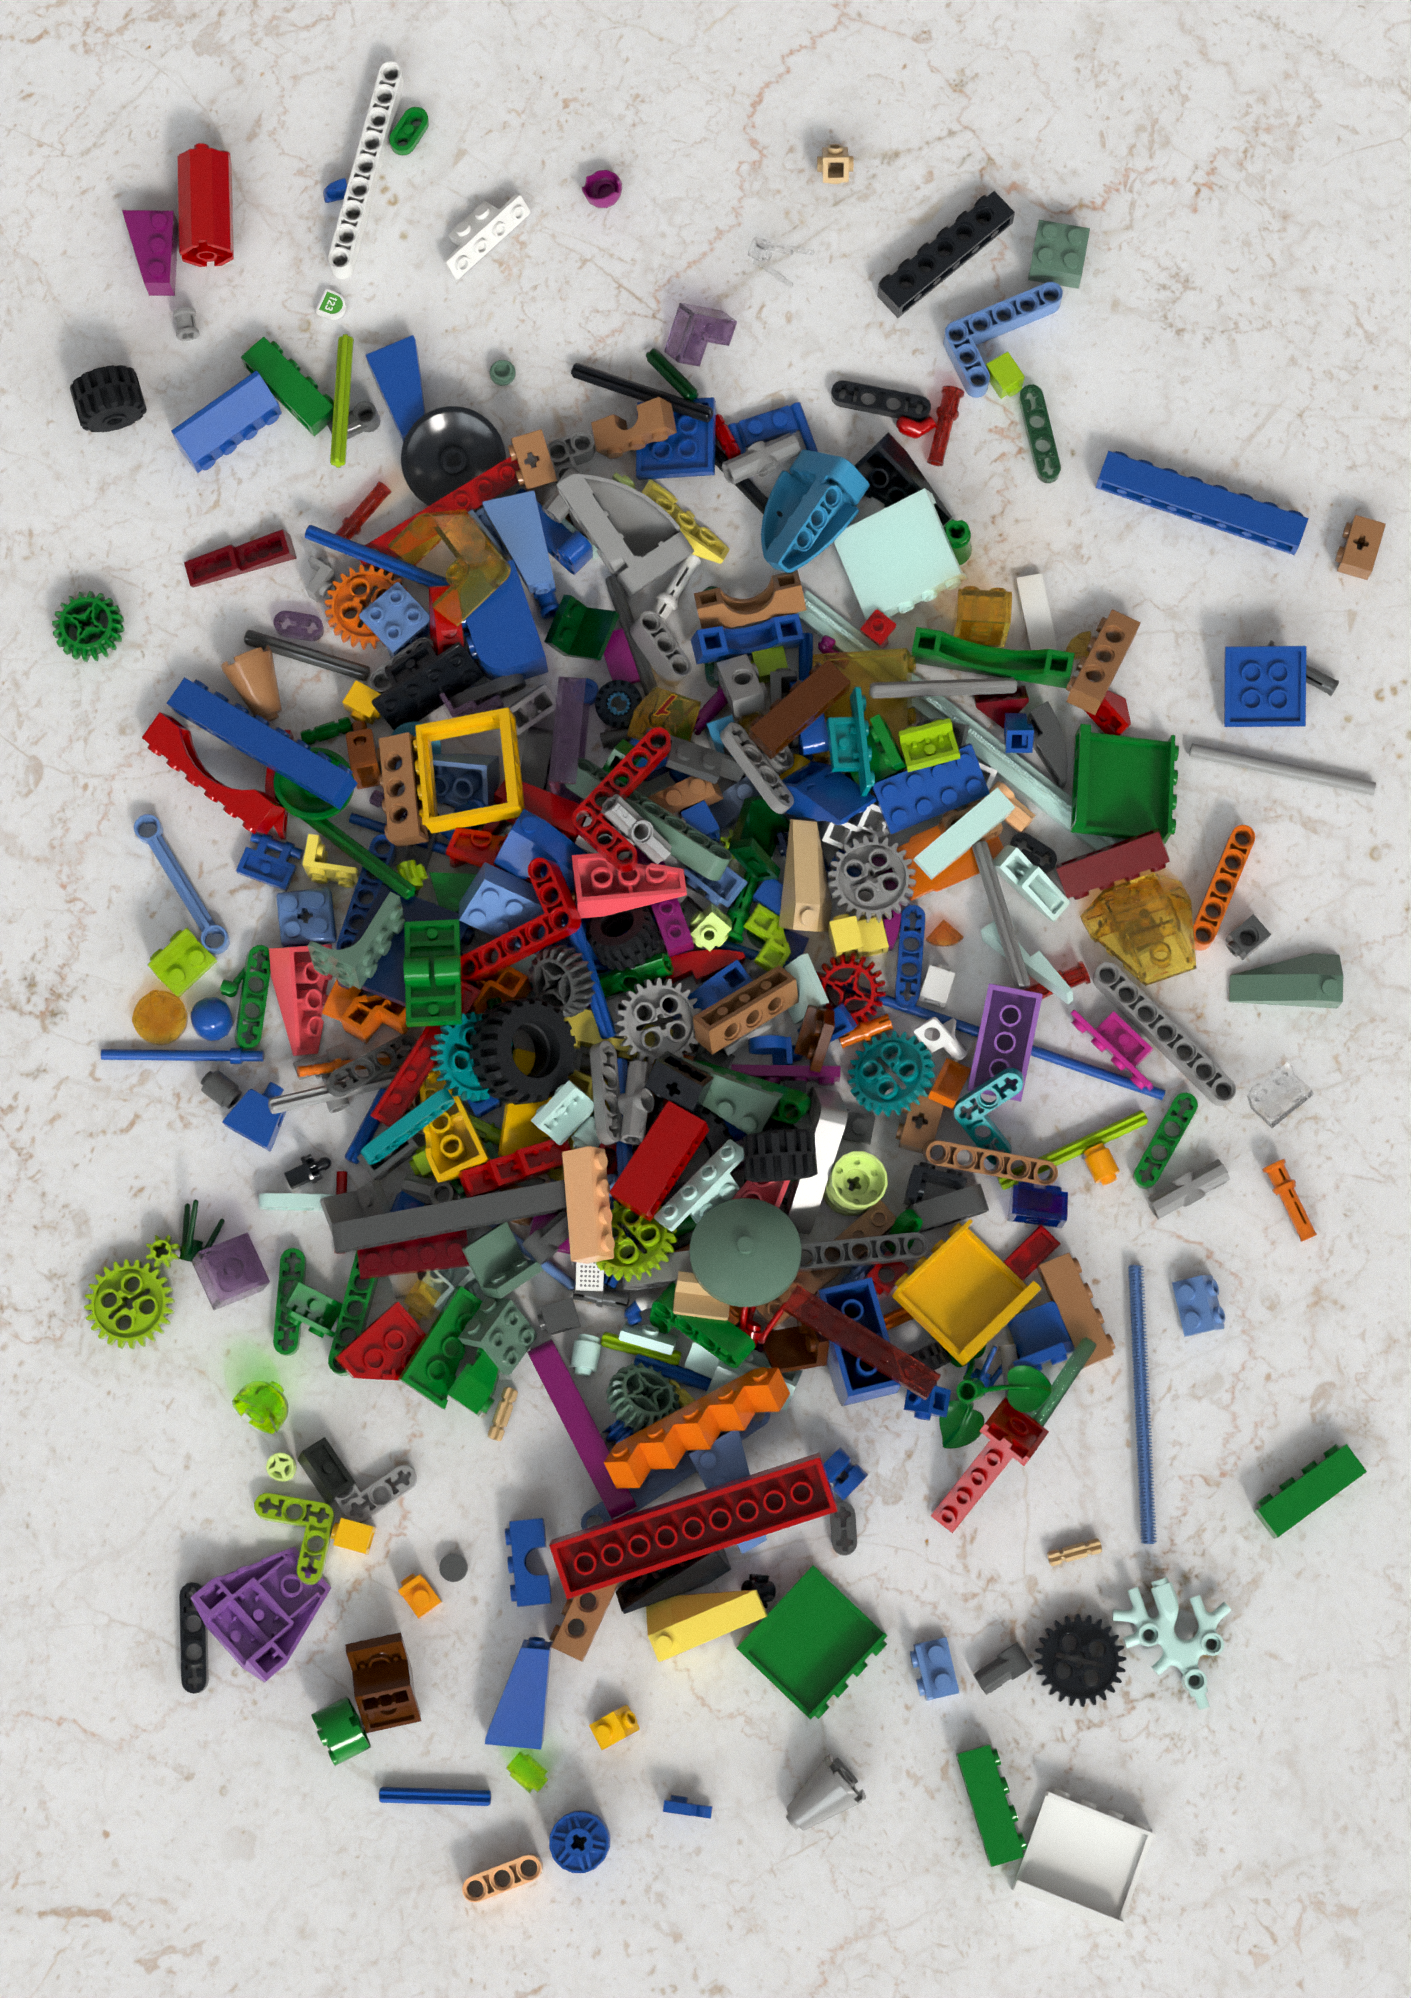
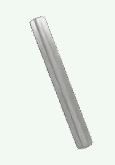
(321, 1095)

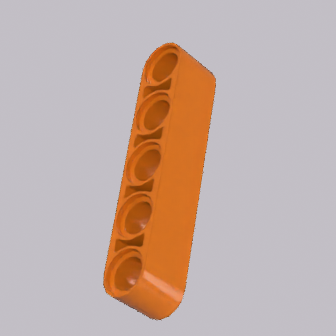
(1224, 875)

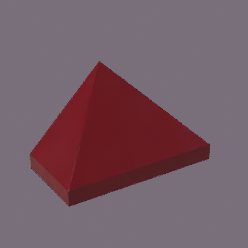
(997, 705)

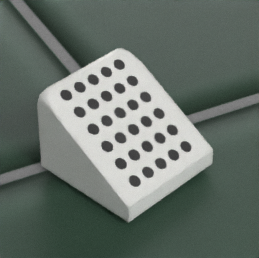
(589, 1277)

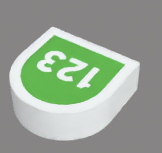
(331, 305)

